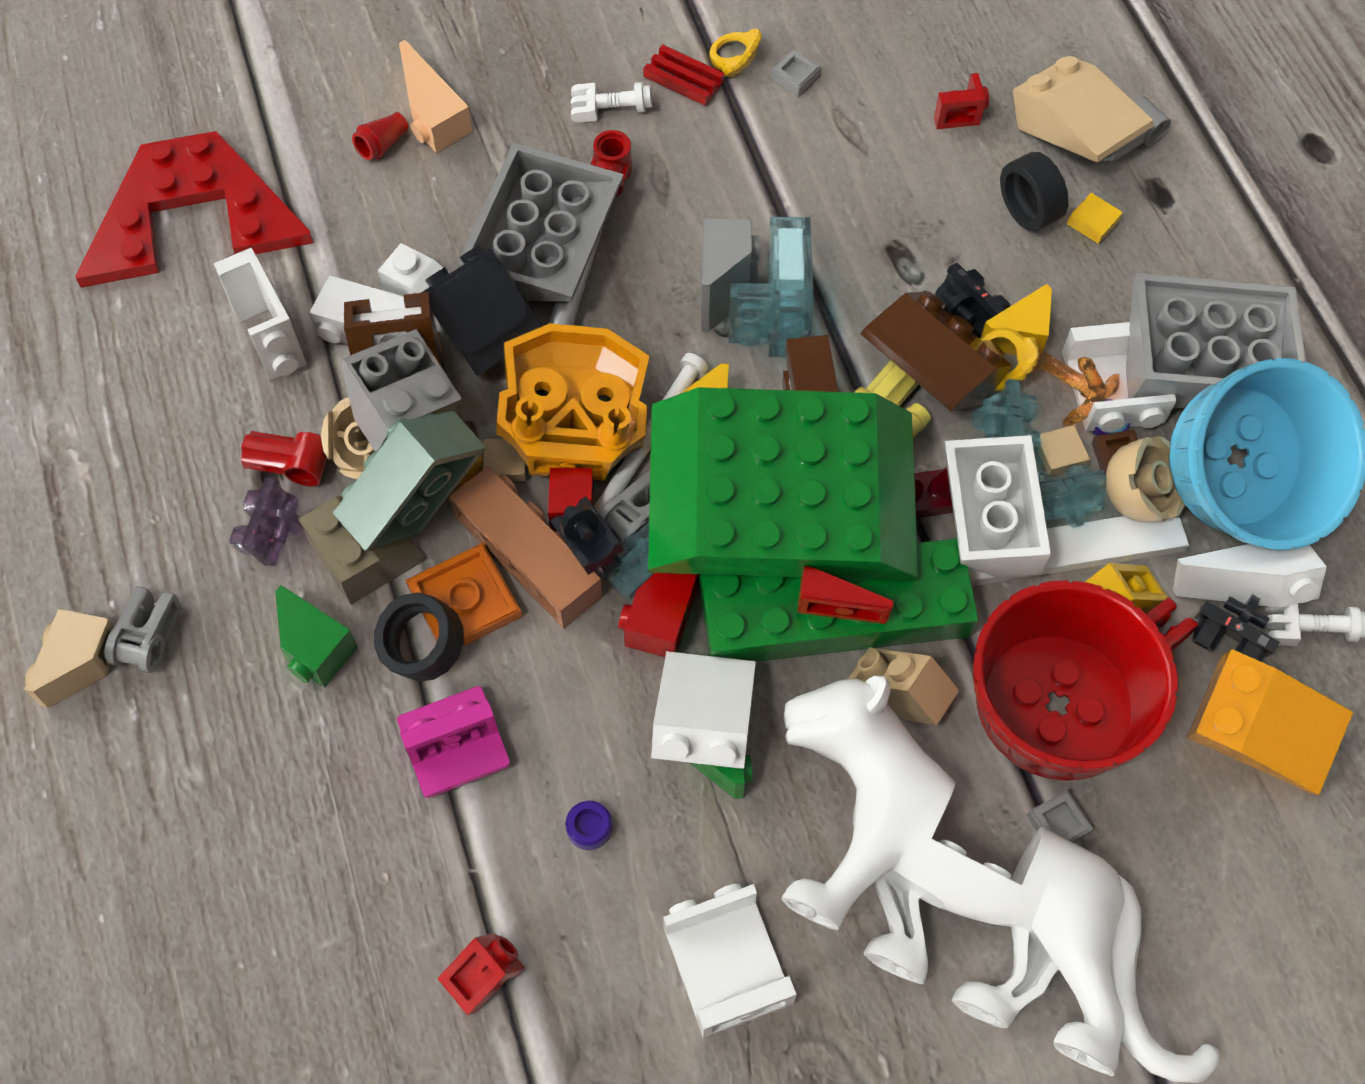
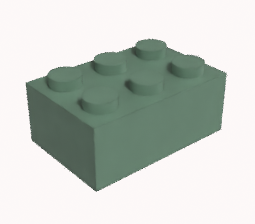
(408, 479)

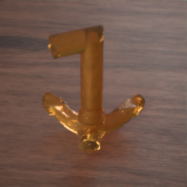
(1088, 383)

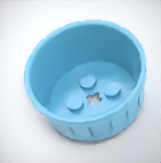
(1299, 462)

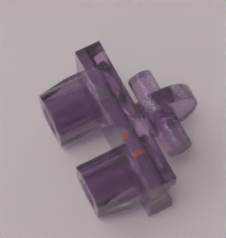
(270, 522)

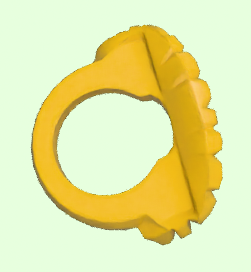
(736, 64)
(1026, 353)

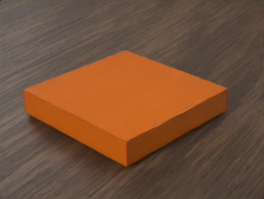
(472, 589)

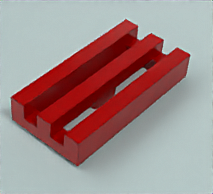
(687, 71)

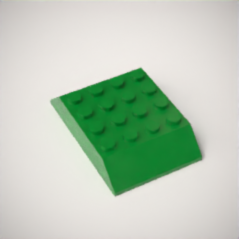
(782, 484)

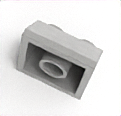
(727, 257)

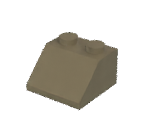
(352, 567)

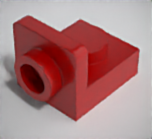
(962, 107)
(480, 971)

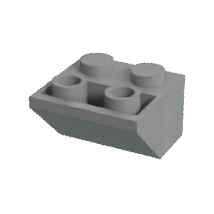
(396, 383)

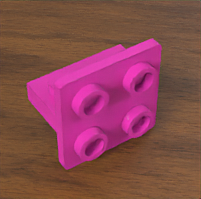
(453, 742)

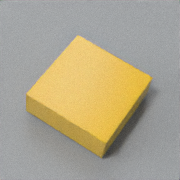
(1094, 218)

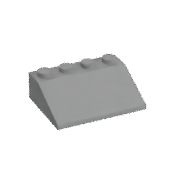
(545, 220)
(1203, 330)

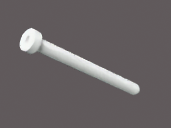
(692, 368)

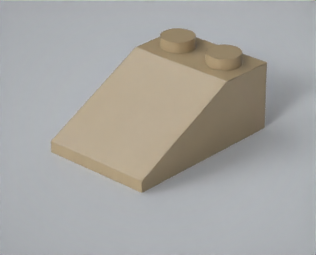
(1078, 109)

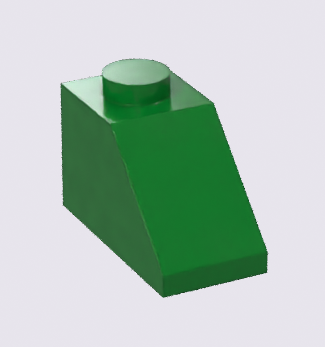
(311, 639)

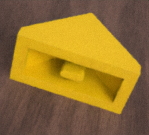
(1027, 316)

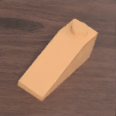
(436, 109)

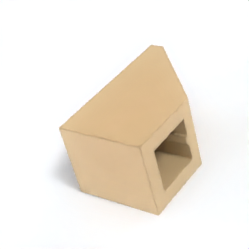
(69, 657)
(917, 683)

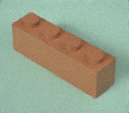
(525, 545)

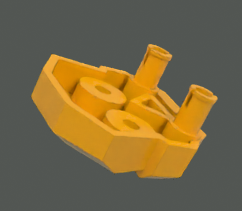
(575, 370)

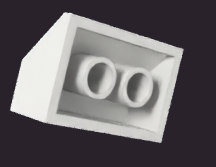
(997, 505)

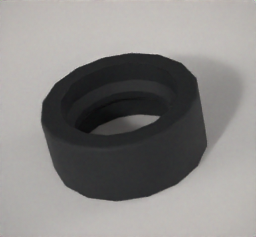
(1034, 191)
(390, 627)

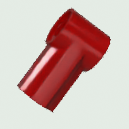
(297, 458)

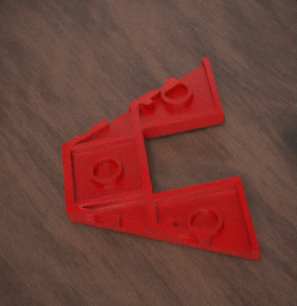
(181, 175)

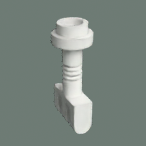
(587, 101)
(1291, 623)

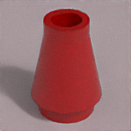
(378, 136)

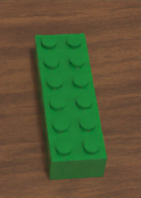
(760, 619)

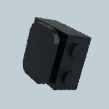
(480, 307)

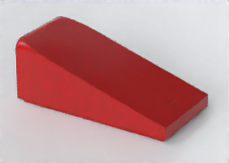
(836, 598)

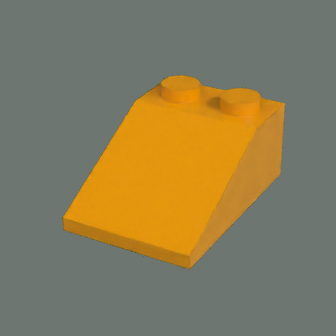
(1270, 722)

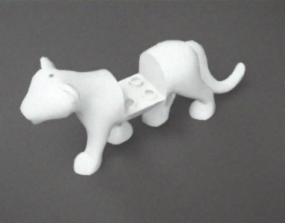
(1061, 903)

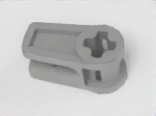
(624, 511)
(142, 642)

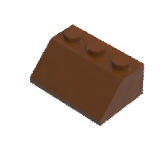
(938, 350)

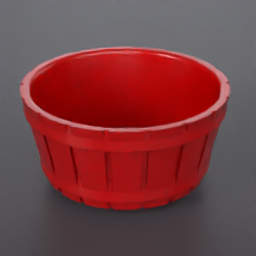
(1081, 647)

